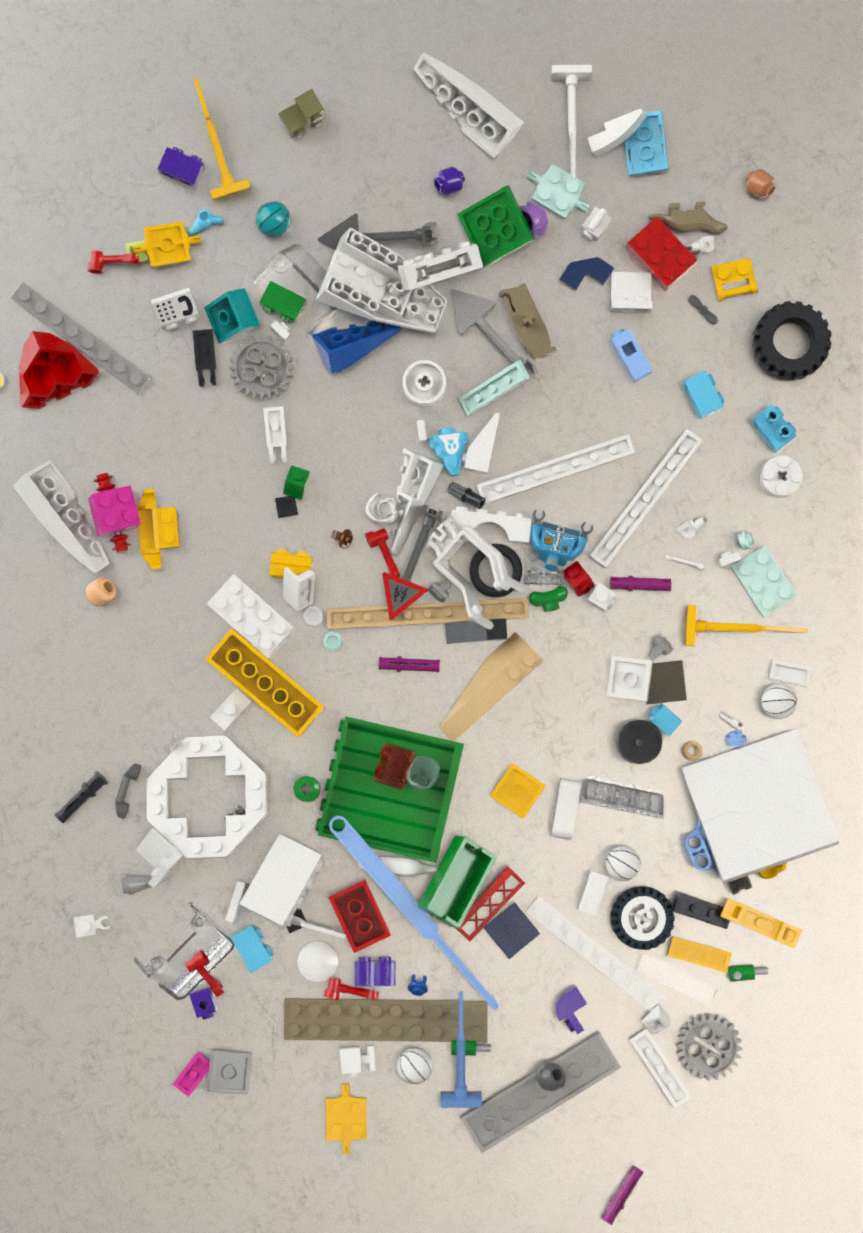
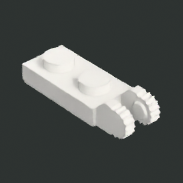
(275, 432)

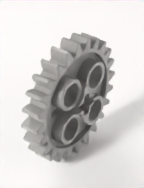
(256, 385)
(719, 1031)

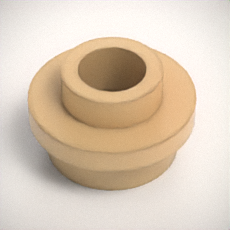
(698, 748)

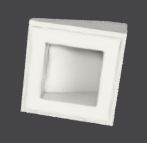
(656, 1020)

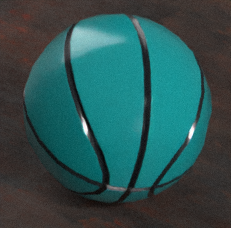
(272, 218)

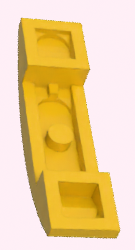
(761, 923)

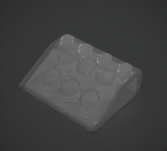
(622, 798)

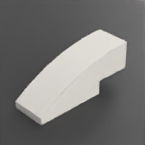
(616, 132)

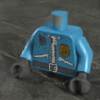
(557, 543)

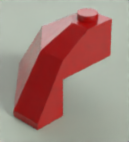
(51, 370)

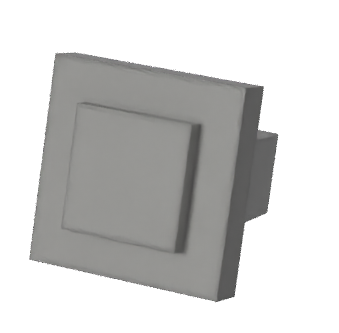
(439, 590)
(662, 646)

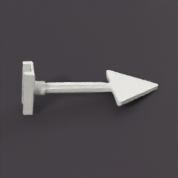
(571, 75)
(235, 911)

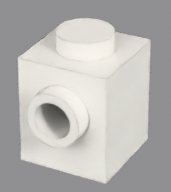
(602, 597)

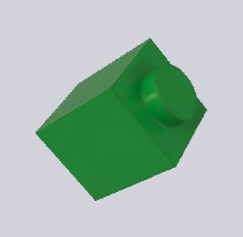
(296, 482)

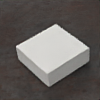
(421, 431)

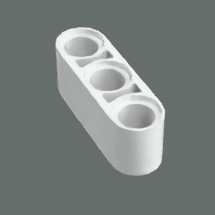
(566, 809)

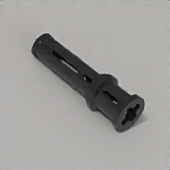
(88, 790)

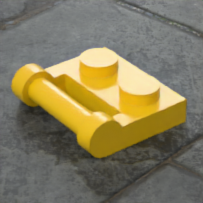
(732, 273)

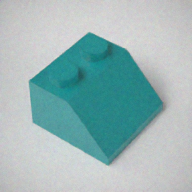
(231, 315)

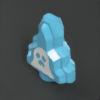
(450, 448)

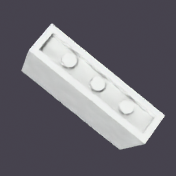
(282, 881)

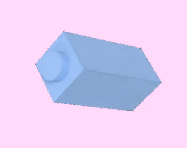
(631, 354)

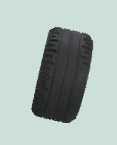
(480, 585)

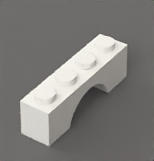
(516, 528)

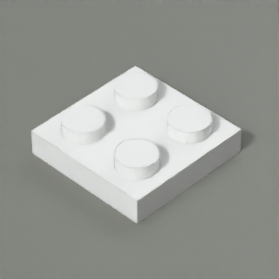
(629, 678)

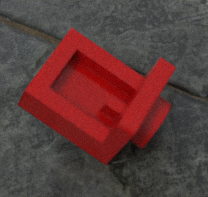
(578, 579)

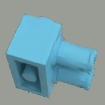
(774, 427)

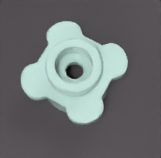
(746, 540)

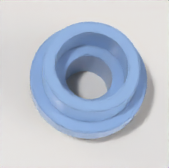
(736, 738)

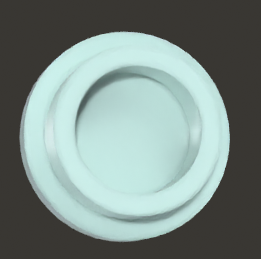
(332, 641)

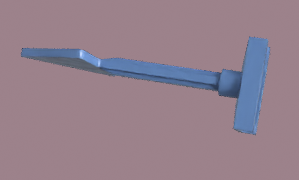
(461, 1097)

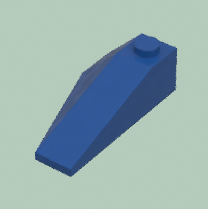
(347, 346)

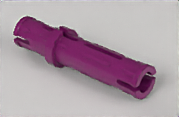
(632, 583)
(433, 665)
(617, 1203)

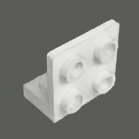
(631, 292)
(159, 854)

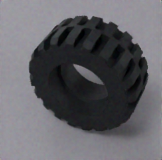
(807, 319)

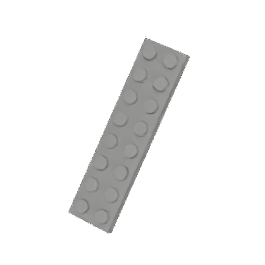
(528, 1101)

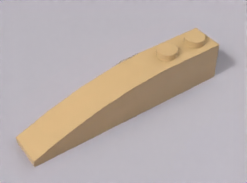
(493, 680)

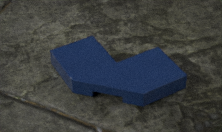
(593, 267)

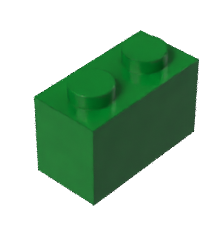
(282, 302)

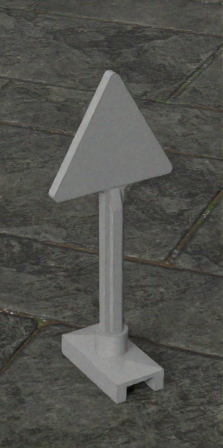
(470, 311)

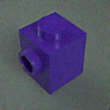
(203, 1003)

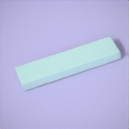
(494, 387)

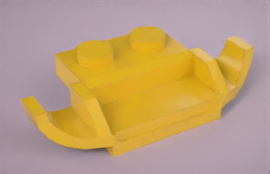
(157, 529)

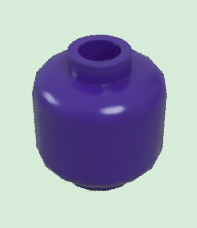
(449, 181)

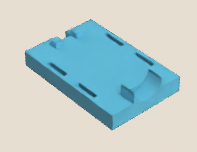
(647, 147)

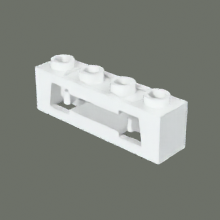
(409, 274)

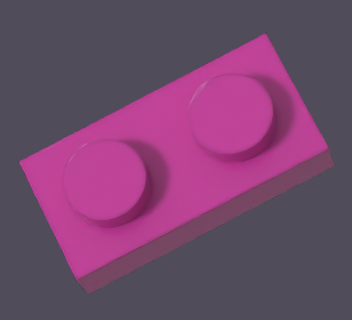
(192, 1074)

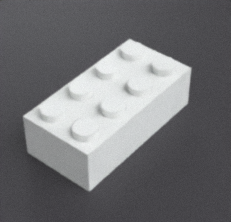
(250, 616)

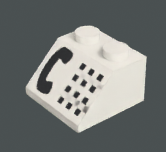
(176, 309)

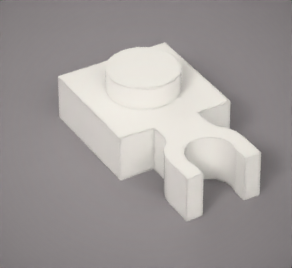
(88, 926)

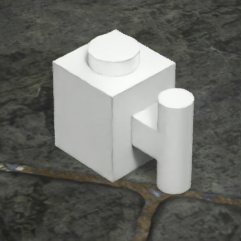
(596, 224)
(352, 1060)

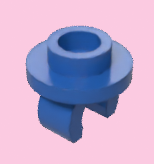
(418, 988)

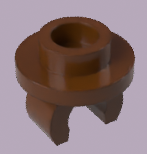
(345, 538)

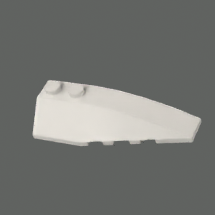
(477, 111)
(56, 508)

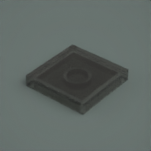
(667, 683)

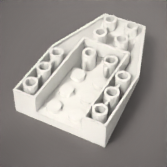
(368, 284)

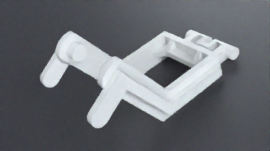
(448, 544)

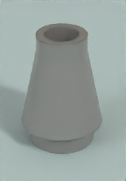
(134, 883)

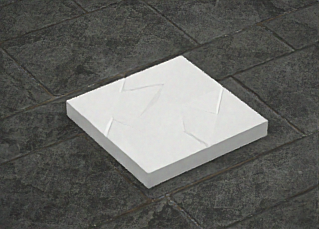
(760, 806)

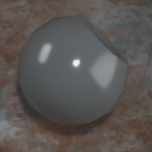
(550, 1076)

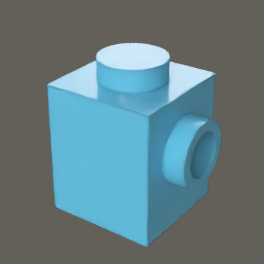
(664, 719)

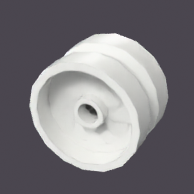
(433, 391)

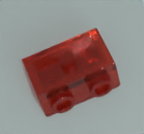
(393, 766)

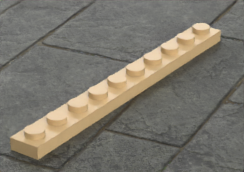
(425, 613)

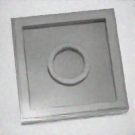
(229, 1072)

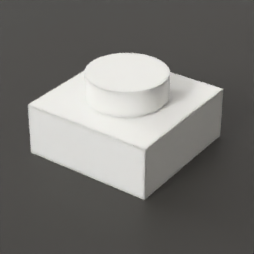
(281, 330)
(728, 558)

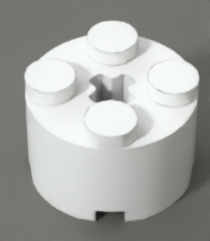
(785, 466)

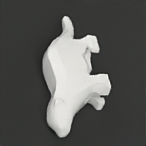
(405, 867)

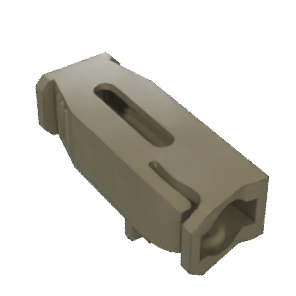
(527, 322)

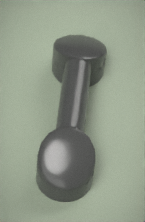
(122, 807)

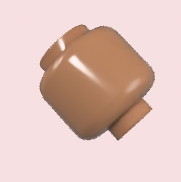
(760, 184)

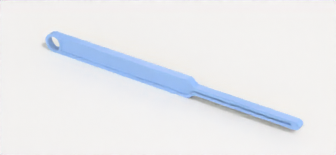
(402, 899)

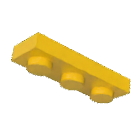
(699, 954)

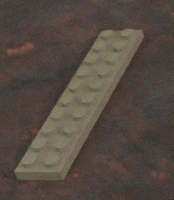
(383, 1020)

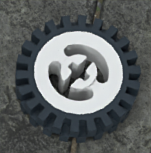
(635, 937)

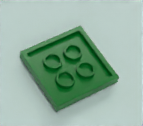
(496, 226)

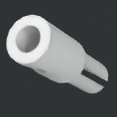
(735, 723)

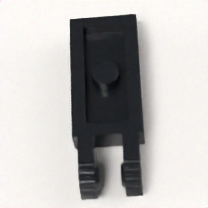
(204, 354)

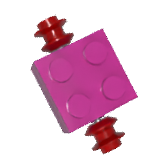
(113, 511)

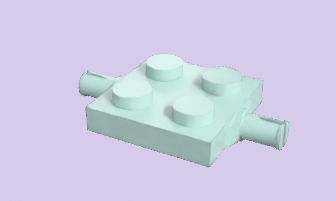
(558, 191)

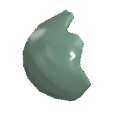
(423, 773)

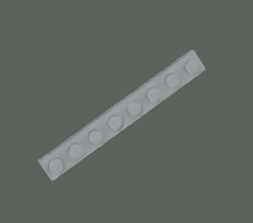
(81, 338)

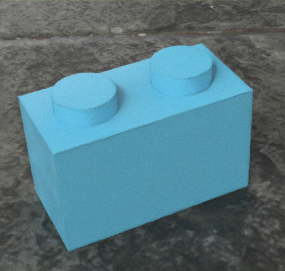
(703, 394)
(252, 948)

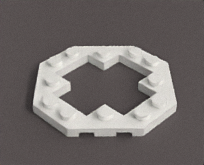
(237, 826)

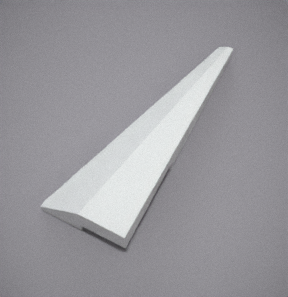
(417, 481)

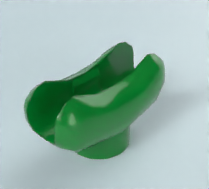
(550, 599)

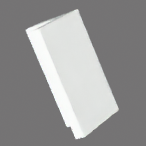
(298, 590)

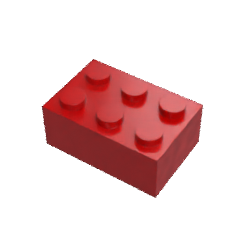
(661, 253)
(359, 916)

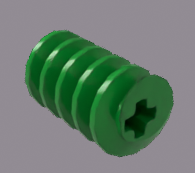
(301, 795)

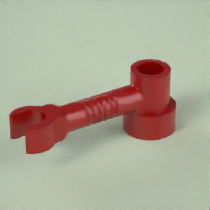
(98, 261)
(378, 539)
(198, 963)
(335, 988)

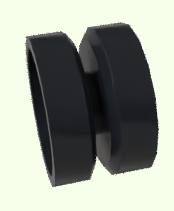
(627, 744)

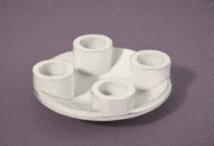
(317, 961)

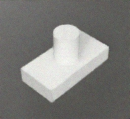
(230, 709)

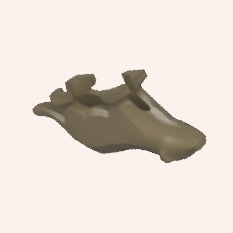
(691, 219)

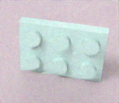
(764, 581)

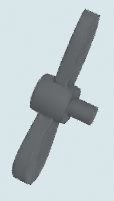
(712, 319)

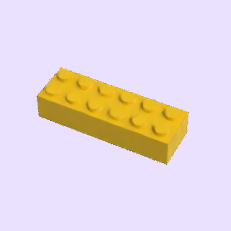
(265, 683)

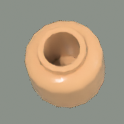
(100, 591)

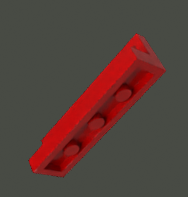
(482, 899)

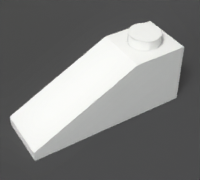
(480, 451)

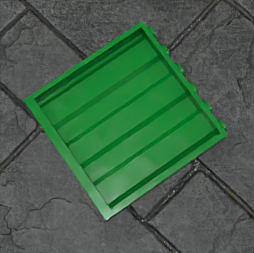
(384, 816)

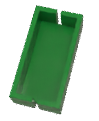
(457, 881)

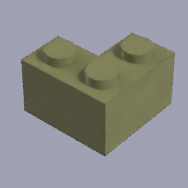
(304, 114)

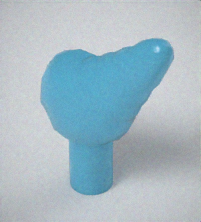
(203, 221)

